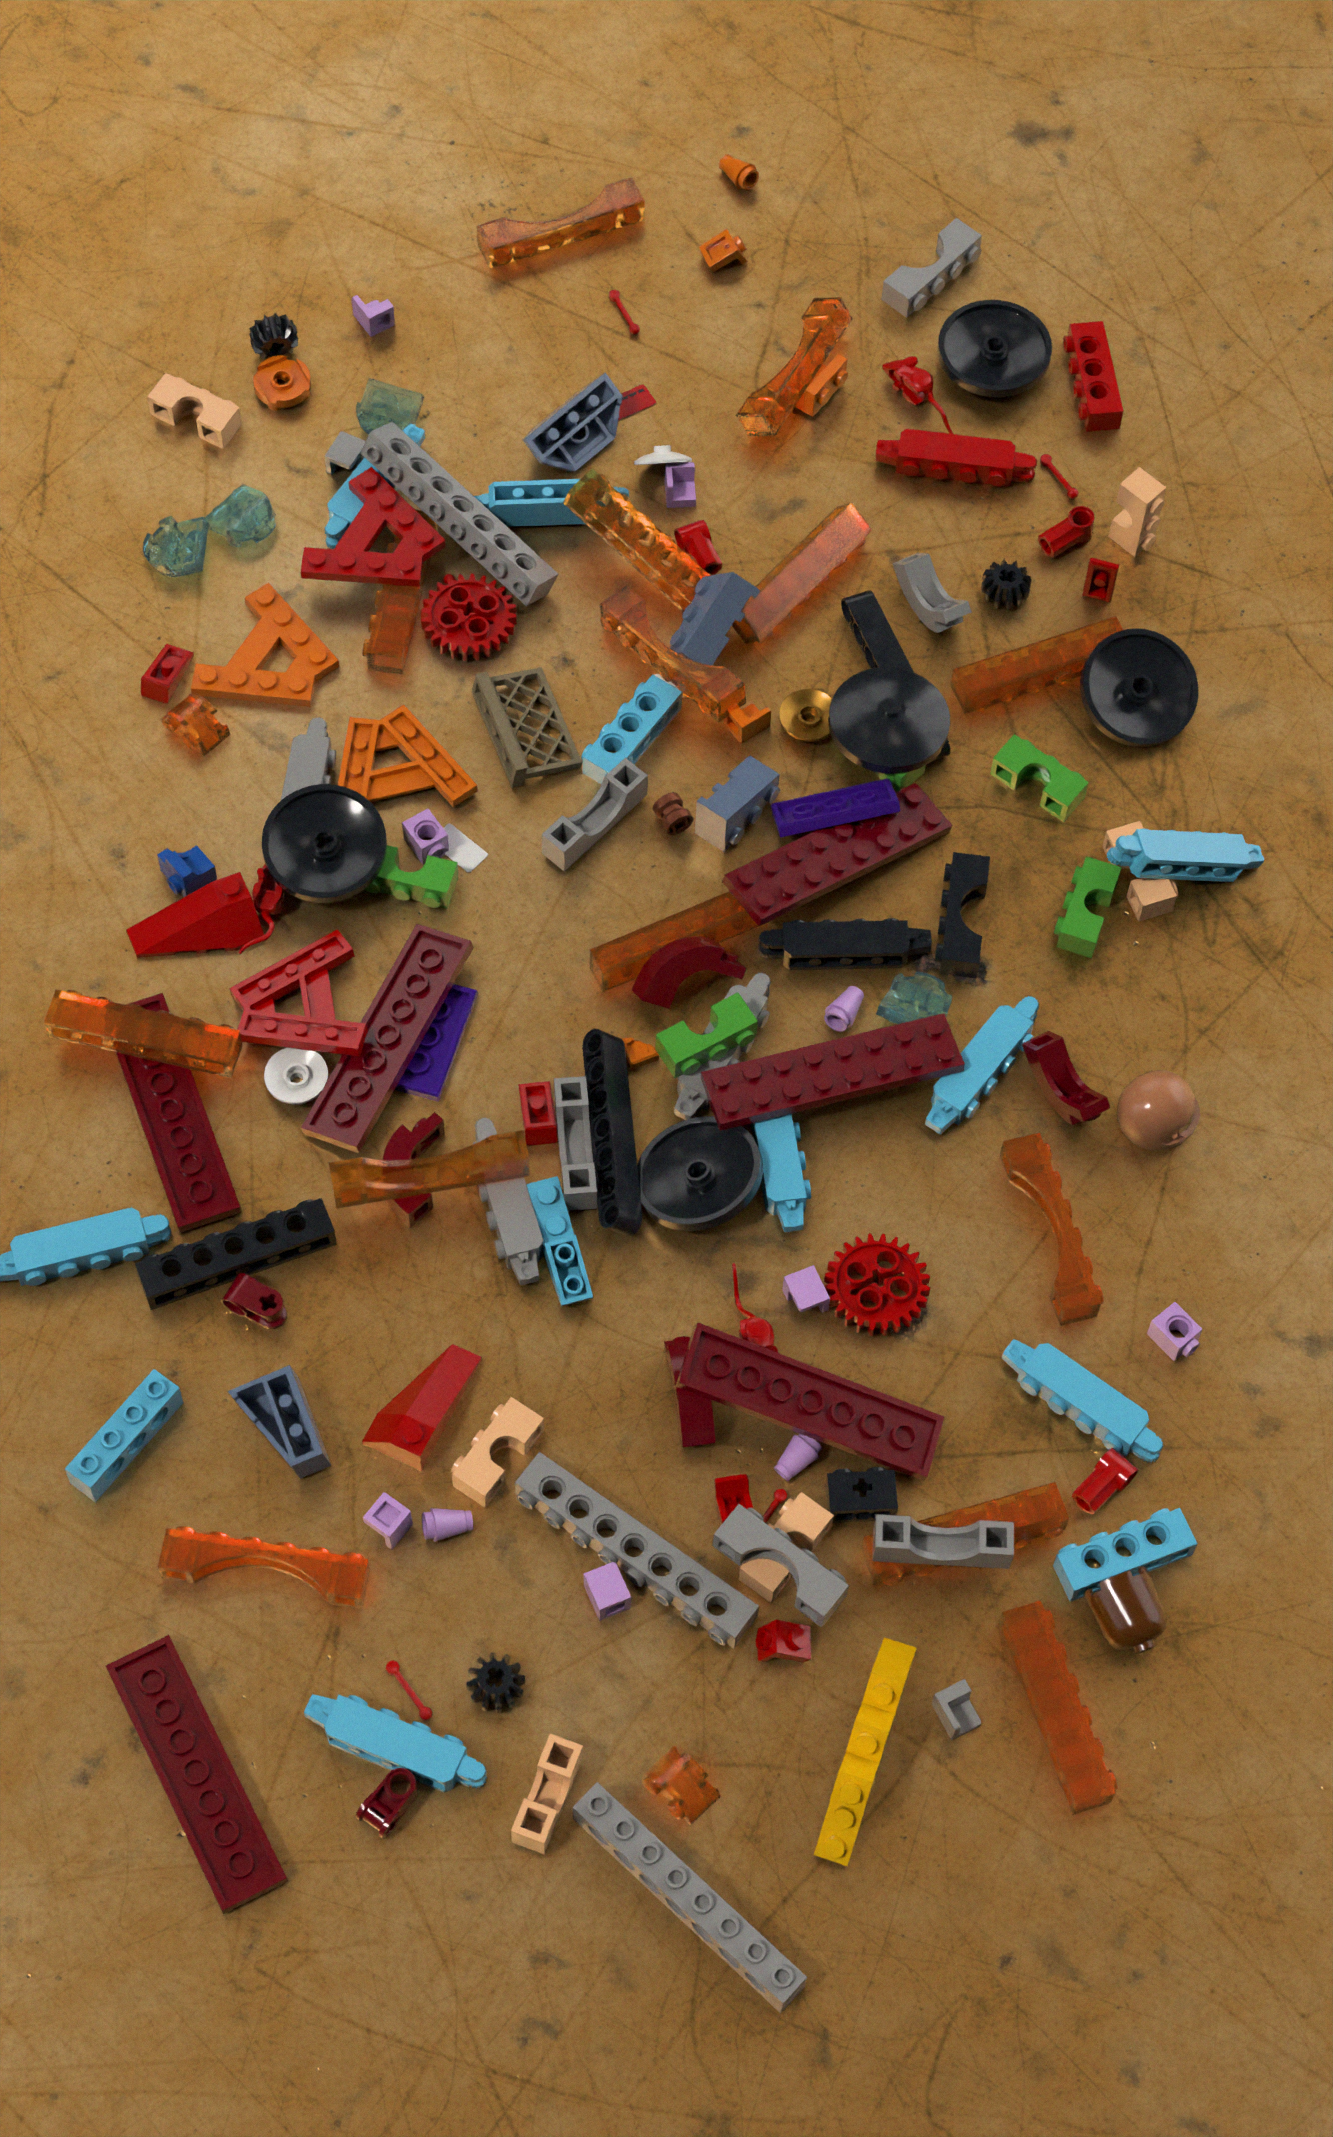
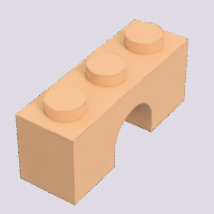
(176, 398)
(1137, 523)
(1146, 895)
(511, 1427)
(805, 1525)
(548, 1794)

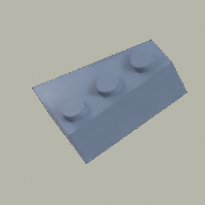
(710, 616)
(736, 804)
(285, 1418)

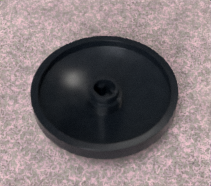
(994, 348)
(1139, 688)
(889, 720)
(324, 843)
(699, 1175)

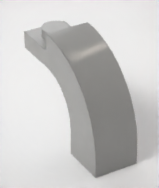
(927, 595)

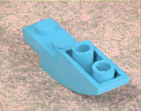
(559, 1242)

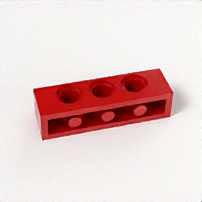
(1094, 376)

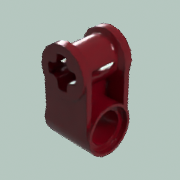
(252, 1298)
(388, 1804)

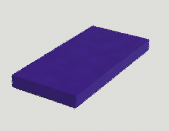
(835, 807)
(437, 1050)

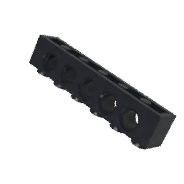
(225, 1267)

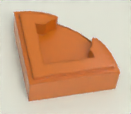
(639, 1053)

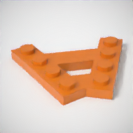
(243, 674)
(428, 768)

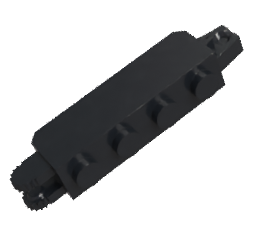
(844, 944)

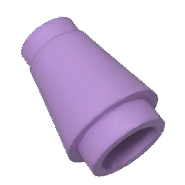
(844, 1009)
(797, 1456)
(445, 1523)

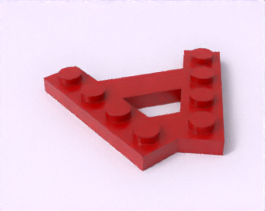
(351, 557)
(319, 1027)

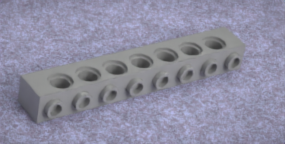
(459, 513)
(546, 1475)
(689, 1897)

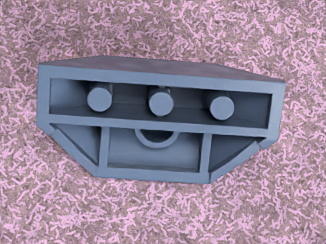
(577, 427)

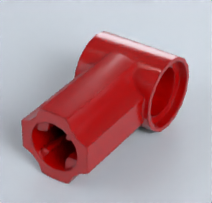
(1068, 532)
(696, 541)
(1109, 1475)

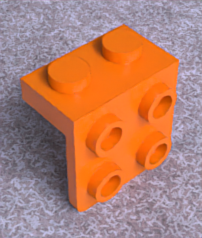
(823, 385)

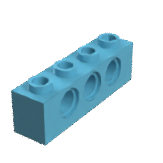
(646, 725)
(124, 1435)
(1167, 1525)

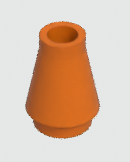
(740, 172)

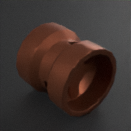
(671, 811)

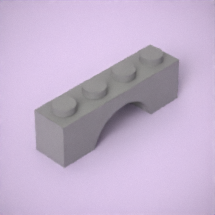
(911, 287)
(573, 836)
(575, 1143)
(748, 1538)
(976, 1545)

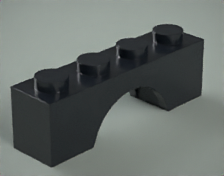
(961, 946)

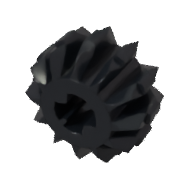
(273, 336)
(1006, 584)
(495, 1695)

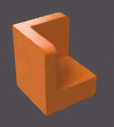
(748, 722)

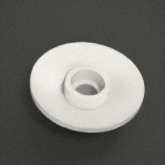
(662, 455)
(294, 1063)

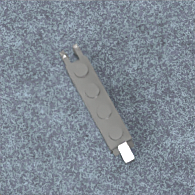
(309, 758)
(690, 1087)
(512, 1218)

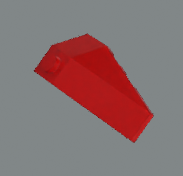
(206, 919)
(419, 1413)

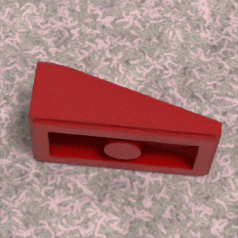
(1100, 579)
(165, 673)
(538, 1113)

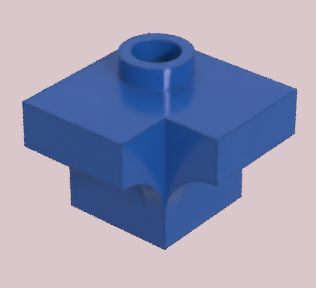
(186, 870)

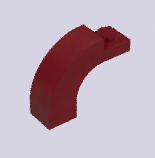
(677, 961)
(1060, 1081)
(409, 1146)
(693, 1411)

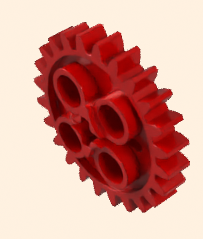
(468, 617)
(864, 1260)

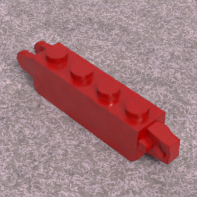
(956, 458)

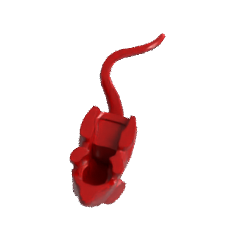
(914, 382)
(268, 901)
(753, 1328)

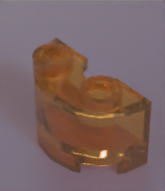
(197, 723)
(682, 1783)

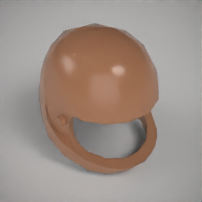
(1156, 1109)

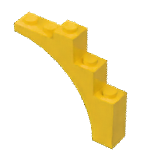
(864, 1751)

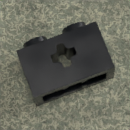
(845, 1501)

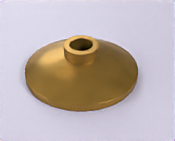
(806, 705)

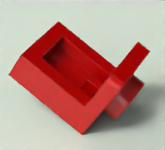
(731, 1492)
(783, 1641)

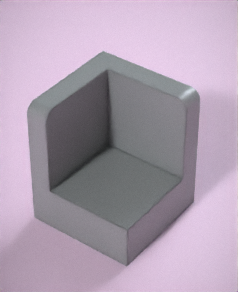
(344, 452)
(956, 1710)

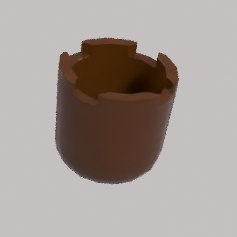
(1128, 1611)

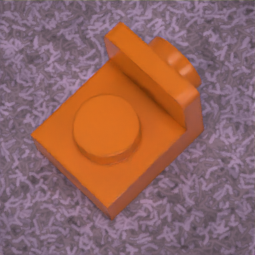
(722, 250)

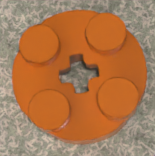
(285, 395)

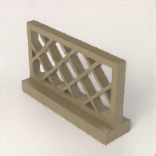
(504, 737)

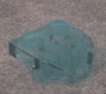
(387, 404)
(243, 516)
(177, 546)
(914, 998)

